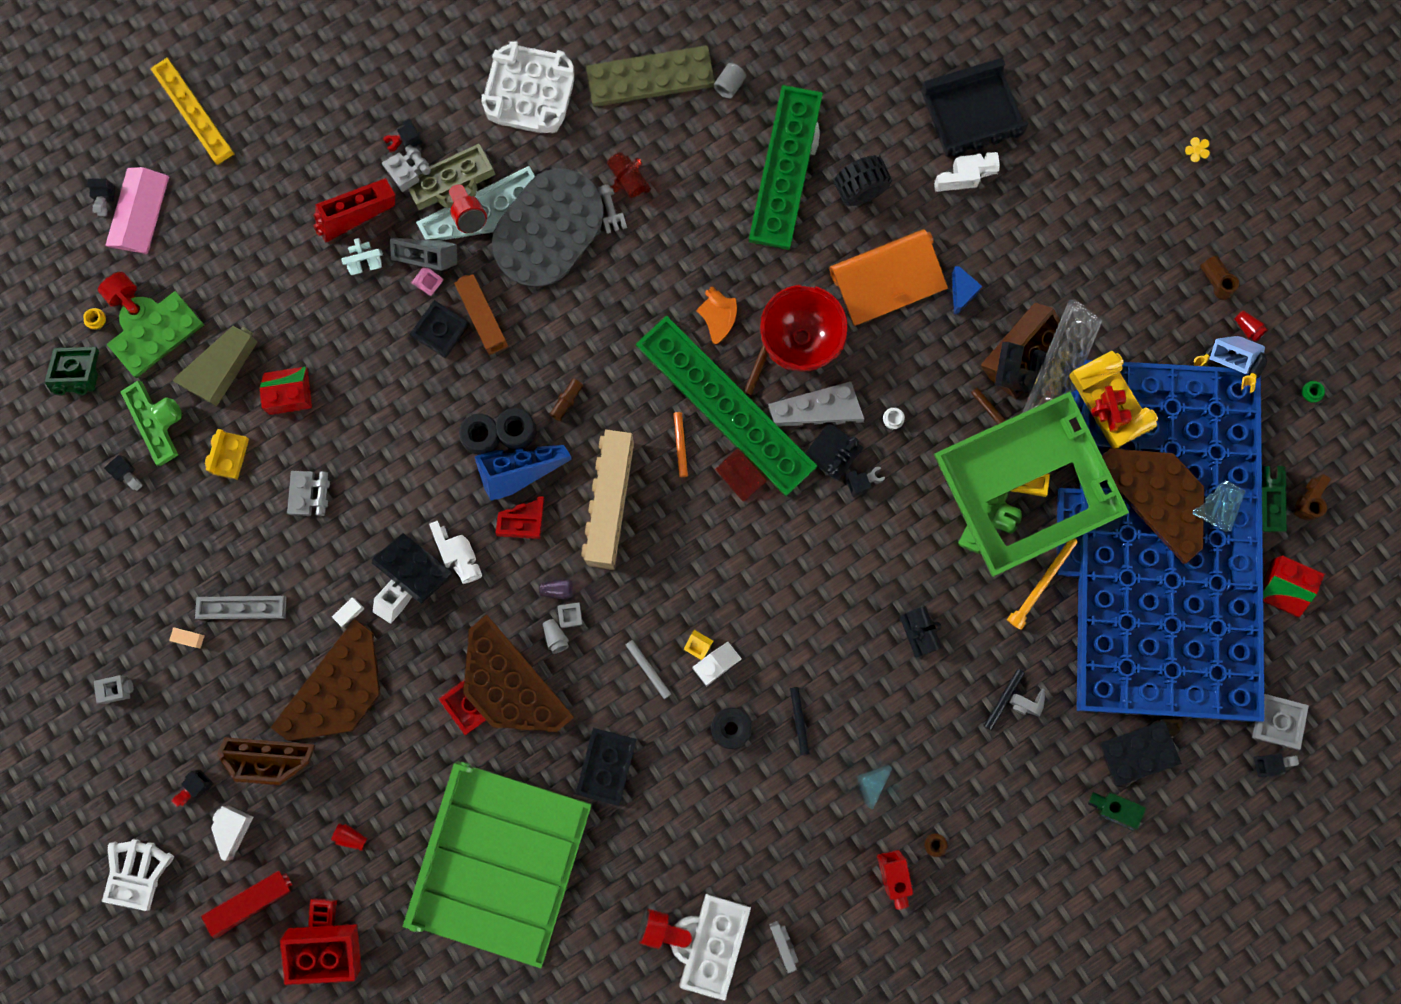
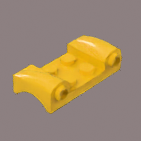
(1091, 383)

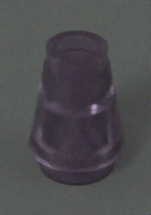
(557, 588)

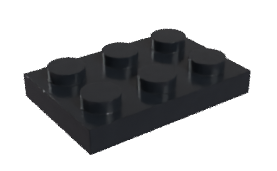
(412, 568)
(1140, 753)
(606, 766)

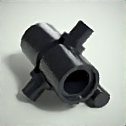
(921, 631)

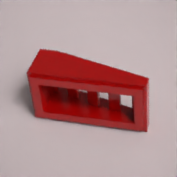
(330, 914)

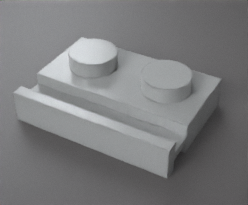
(781, 936)

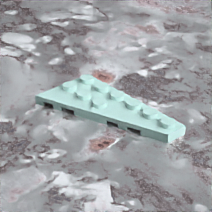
(494, 199)

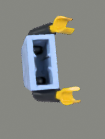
(1239, 355)

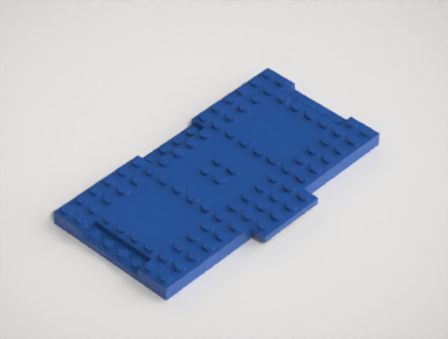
(1164, 630)

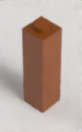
(480, 314)

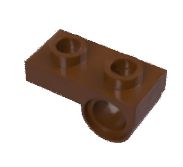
(1312, 497)

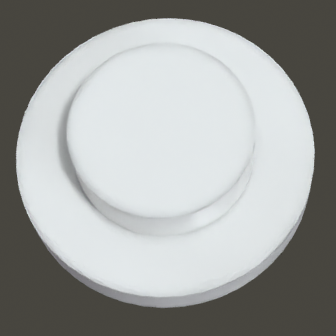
(893, 418)

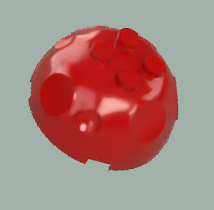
(803, 328)

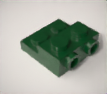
(72, 370)

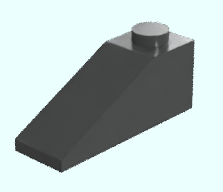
(424, 253)

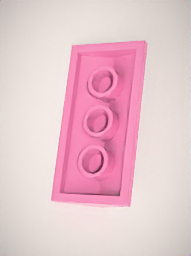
(137, 210)

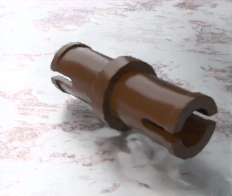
(566, 399)

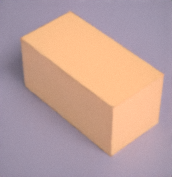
(187, 638)

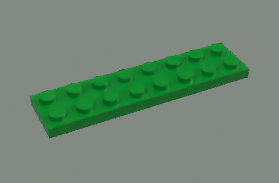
(785, 167)

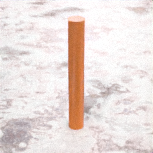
(680, 443)

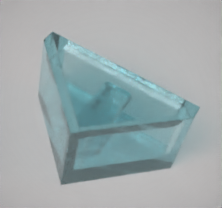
(872, 783)

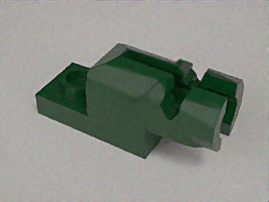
(1274, 500)

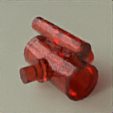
(627, 175)

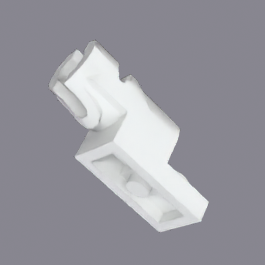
(968, 172)
(456, 553)

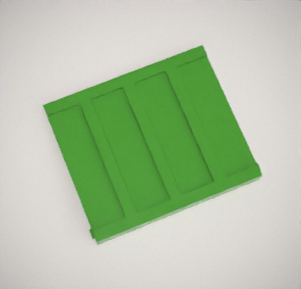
(497, 864)

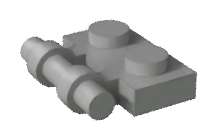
(400, 170)
(301, 493)

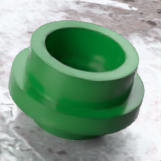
(1317, 387)

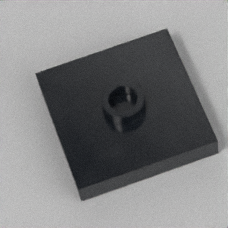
(439, 329)

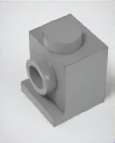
(105, 689)

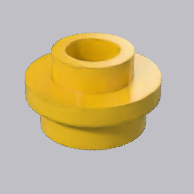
(90, 314)

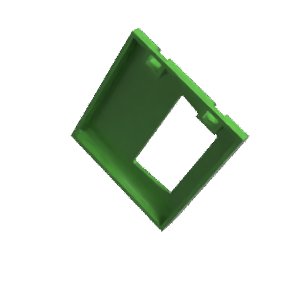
(1017, 454)

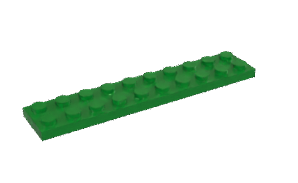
(726, 406)

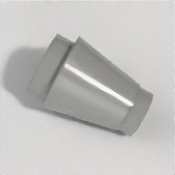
(555, 637)

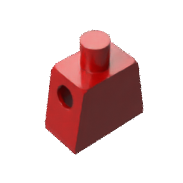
(894, 871)

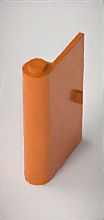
(889, 277)

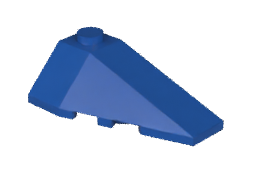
(510, 472)

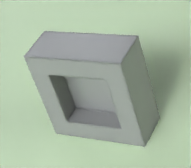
(570, 615)

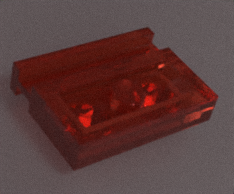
(741, 474)

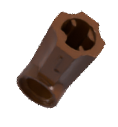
(1219, 275)

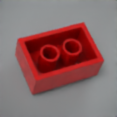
(320, 954)

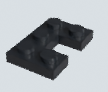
(1009, 372)

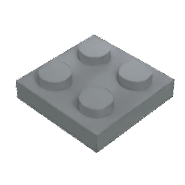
(1283, 722)

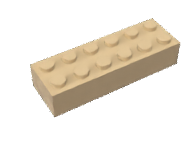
(609, 499)

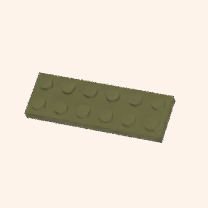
(650, 76)

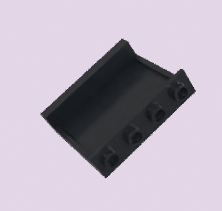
(973, 108)

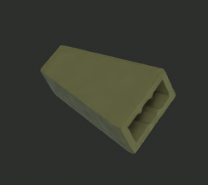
(218, 365)

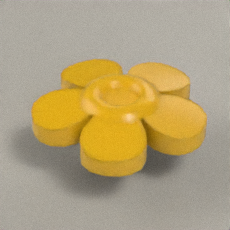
(1198, 149)

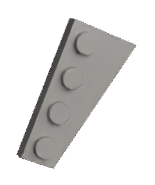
(825, 405)

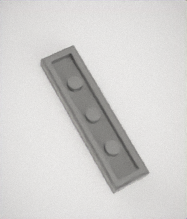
(241, 607)

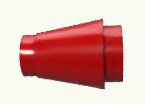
(1252, 327)
(348, 837)

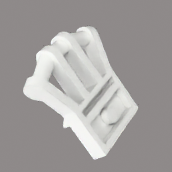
(130, 889)

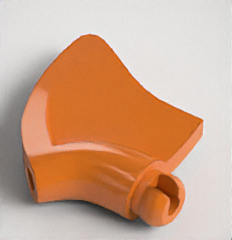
(718, 313)

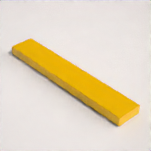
(192, 111)

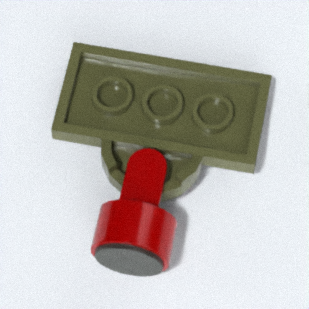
(455, 187)

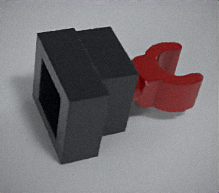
(407, 135)
(195, 785)

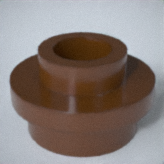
(942, 845)

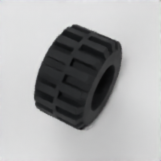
(863, 180)

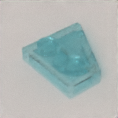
(1222, 506)

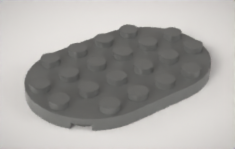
(547, 227)

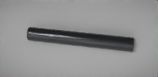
(1004, 699)
(799, 721)

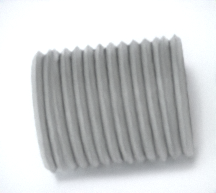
(729, 80)

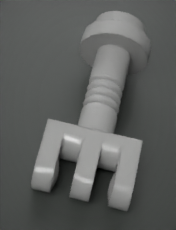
(605, 192)

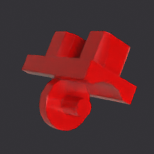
(1108, 410)

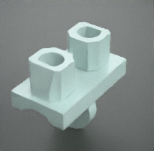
(353, 262)

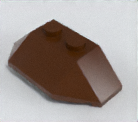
(263, 760)

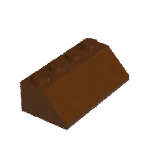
(1033, 332)

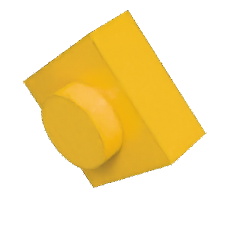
(698, 645)

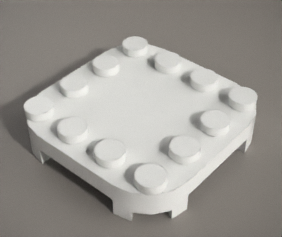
(528, 88)

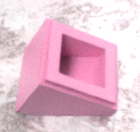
(427, 281)

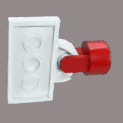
(703, 943)

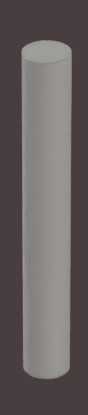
(650, 672)

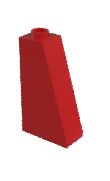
(246, 904)

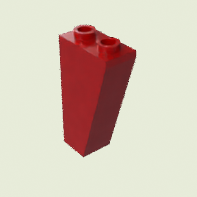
(352, 209)

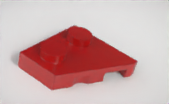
(521, 521)

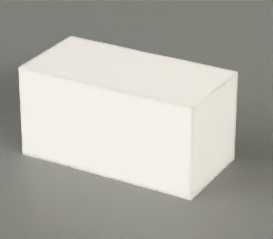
(348, 612)

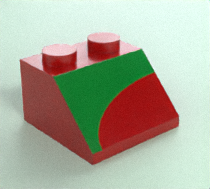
(285, 391)
(1290, 585)

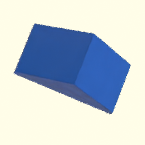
(964, 289)

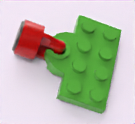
(147, 327)

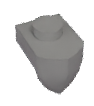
(1024, 705)

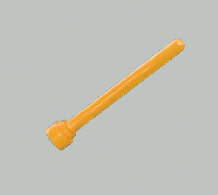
(1018, 617)

